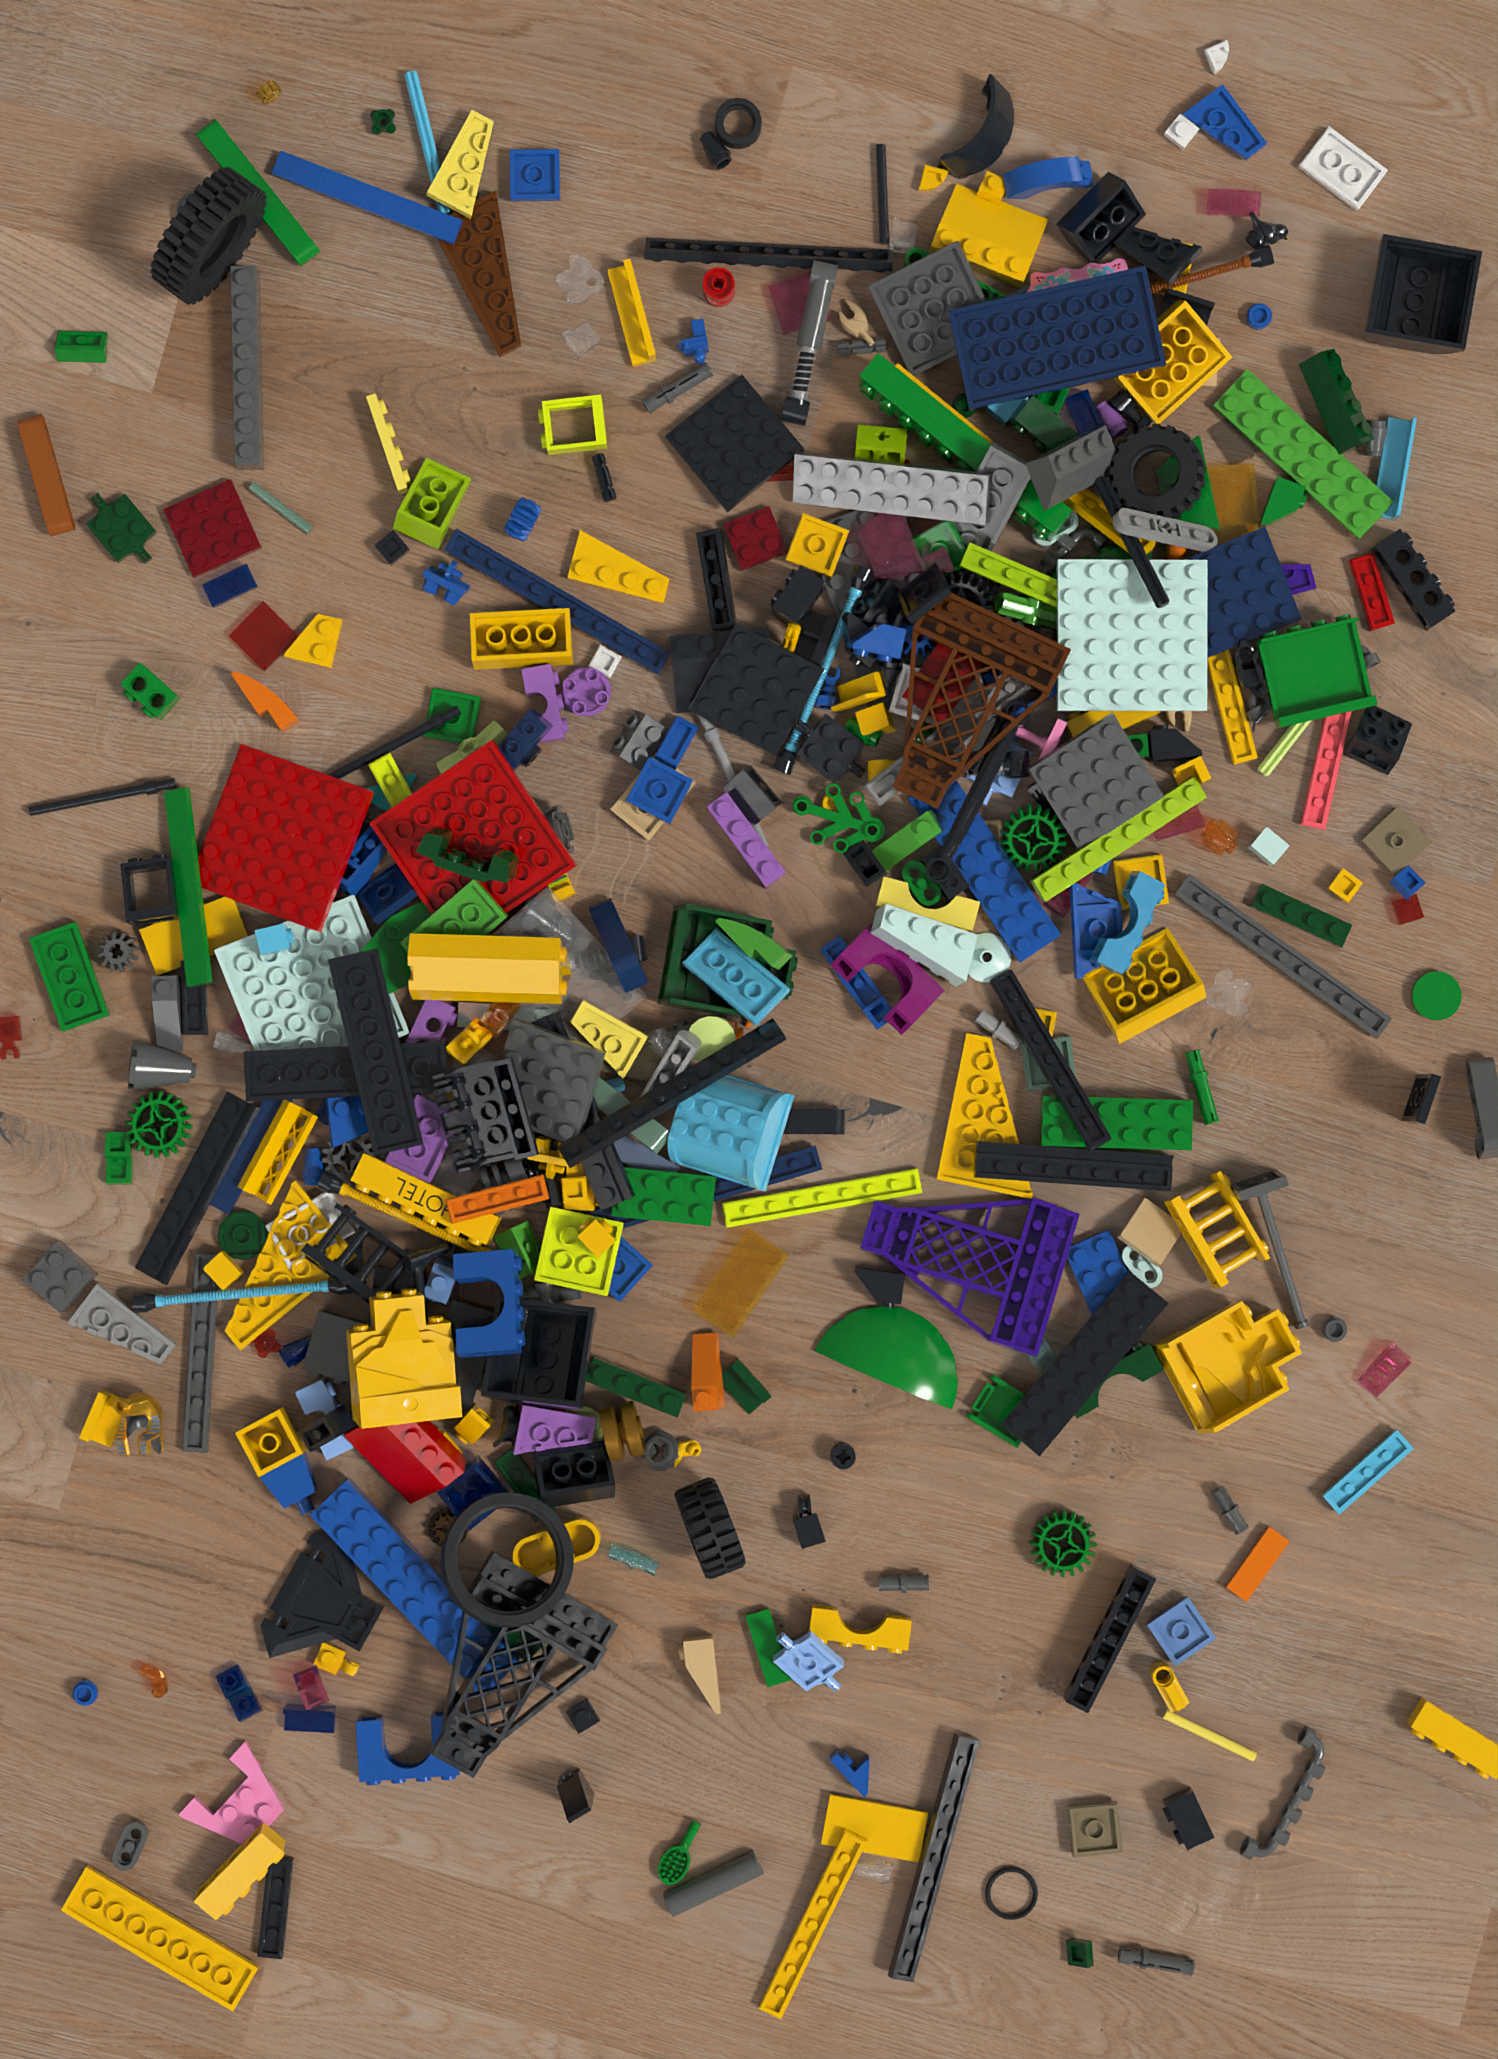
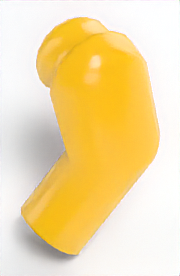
(687, 1448)

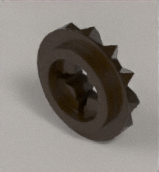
(439, 1519)

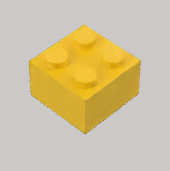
(271, 1441)

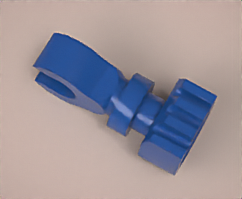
(828, 700)

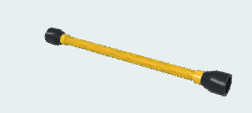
(333, 1184)

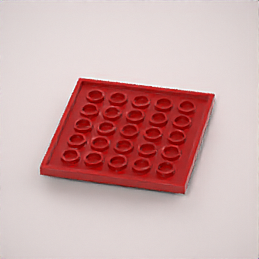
(487, 813)
(282, 837)

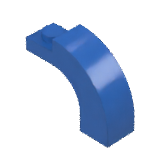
(1047, 175)

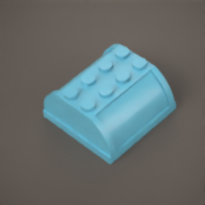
(730, 1131)

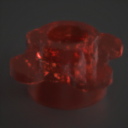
(260, 1346)

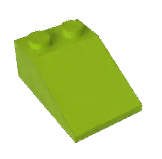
(431, 503)

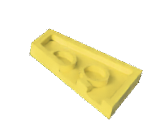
(610, 1035)

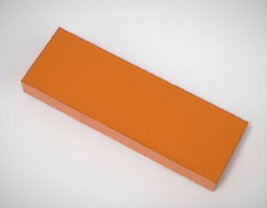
(1257, 1563)

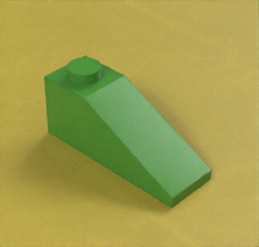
(908, 839)

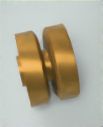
(622, 1431)

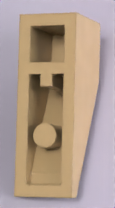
(701, 1664)

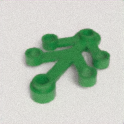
(843, 819)

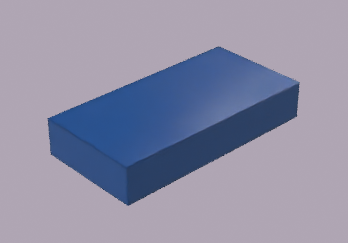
(676, 742)

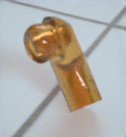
(157, 1679)

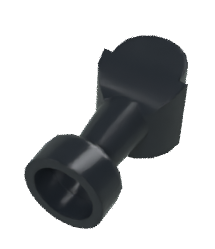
(1124, 404)

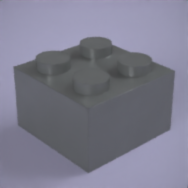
(60, 1276)

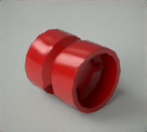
(718, 287)

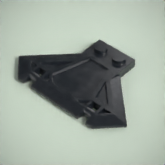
(320, 1603)

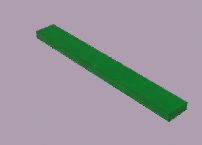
(188, 887)

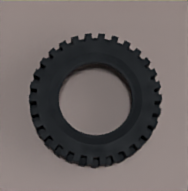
(208, 235)

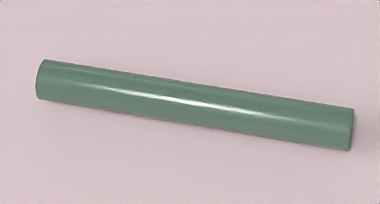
(280, 507)

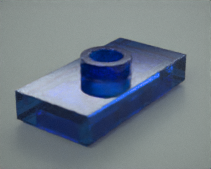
(230, 586)

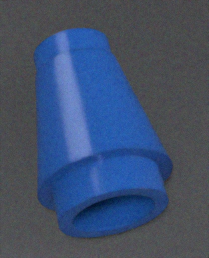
(313, 1167)

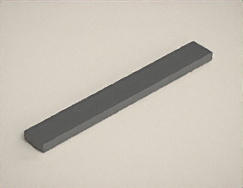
(200, 1360)

